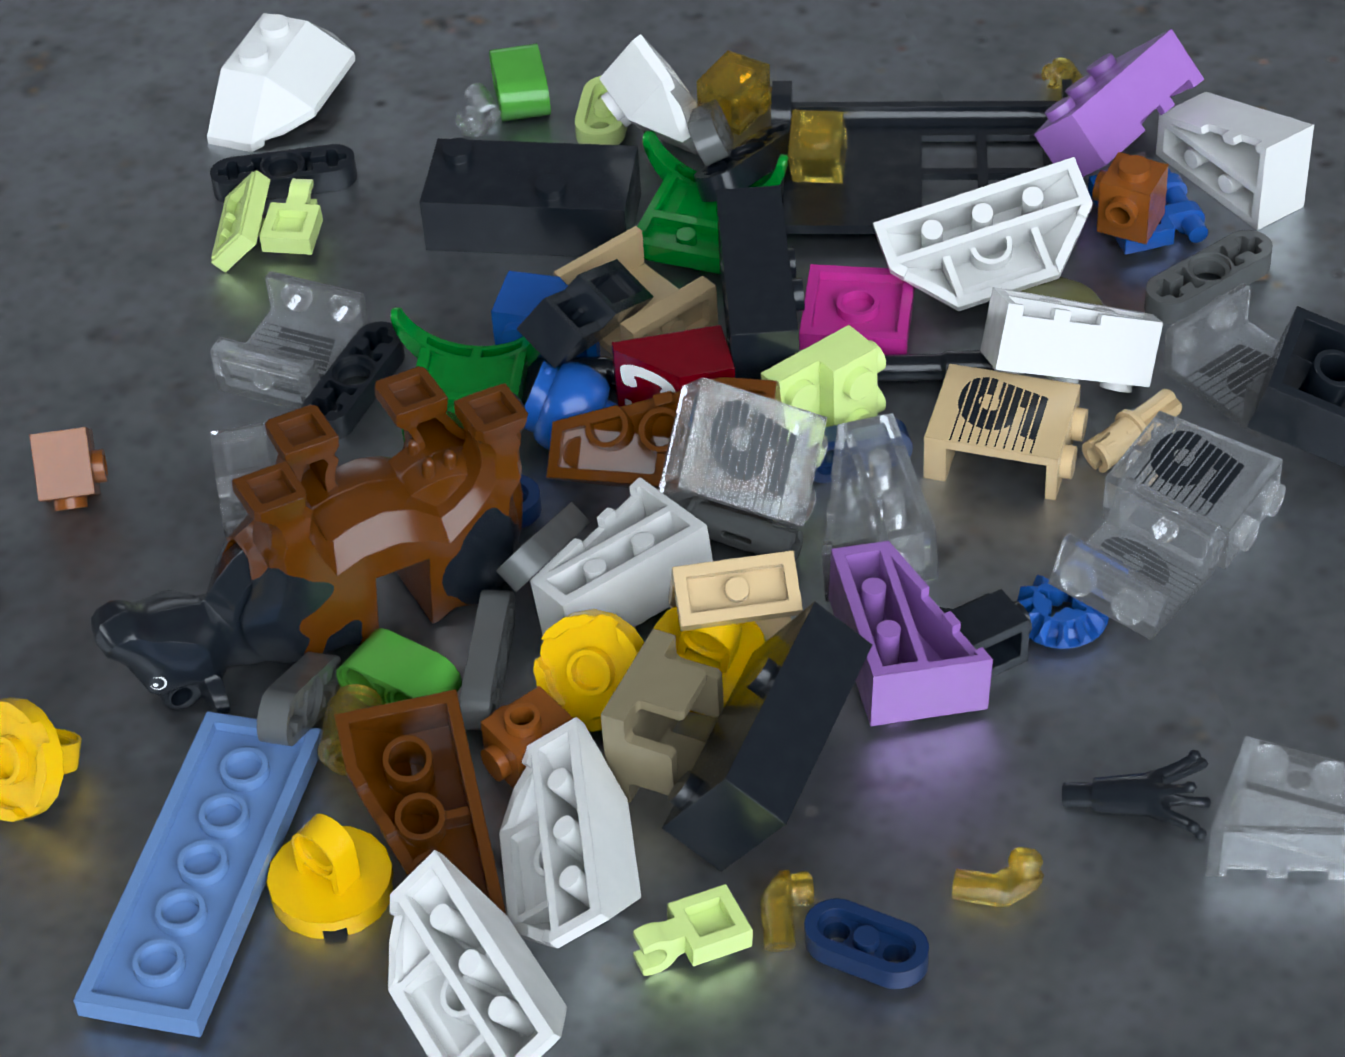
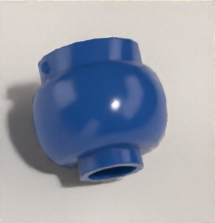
(563, 394)

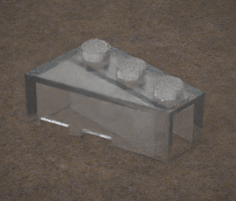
(877, 497)
(1280, 814)

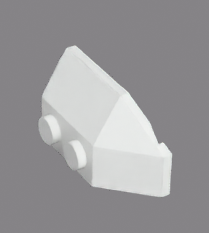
(275, 81)
(649, 94)
(989, 237)
(566, 840)
(466, 970)

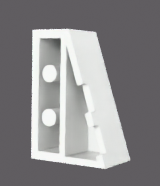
(1239, 155)
(1070, 340)
(624, 561)

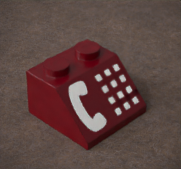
(669, 362)

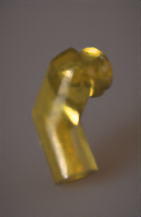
(1003, 887)

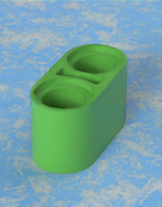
(520, 82)
(398, 668)

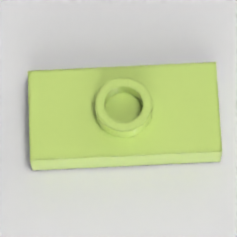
(240, 221)

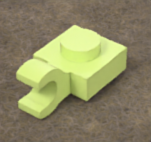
(294, 224)
(698, 925)

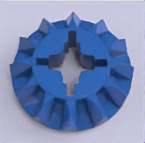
(1066, 628)

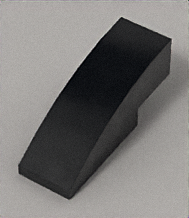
(584, 312)

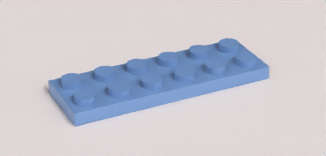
(198, 879)

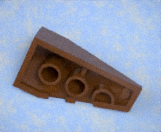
(626, 441)
(421, 784)

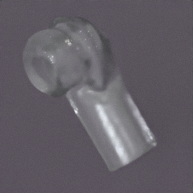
(482, 112)

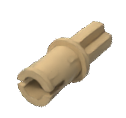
(1111, 444)

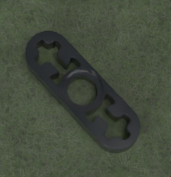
(747, 162)
(328, 165)
(357, 361)

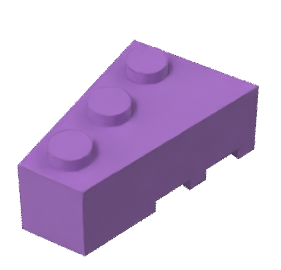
(1114, 100)
(918, 654)

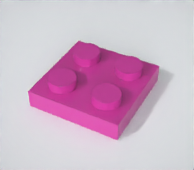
(861, 297)

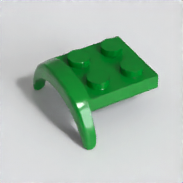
(677, 223)
(462, 367)

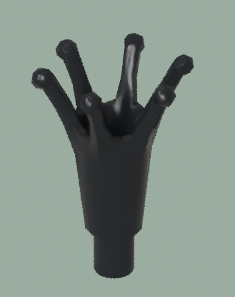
(1144, 793)

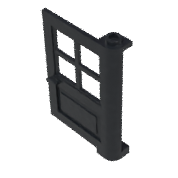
(886, 156)

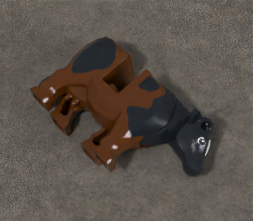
(321, 534)

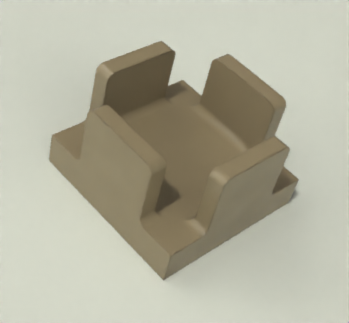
(645, 711)

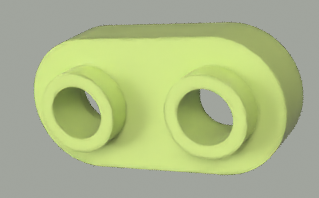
(594, 120)

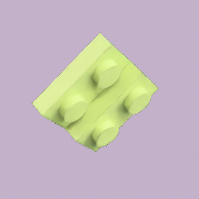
(833, 378)

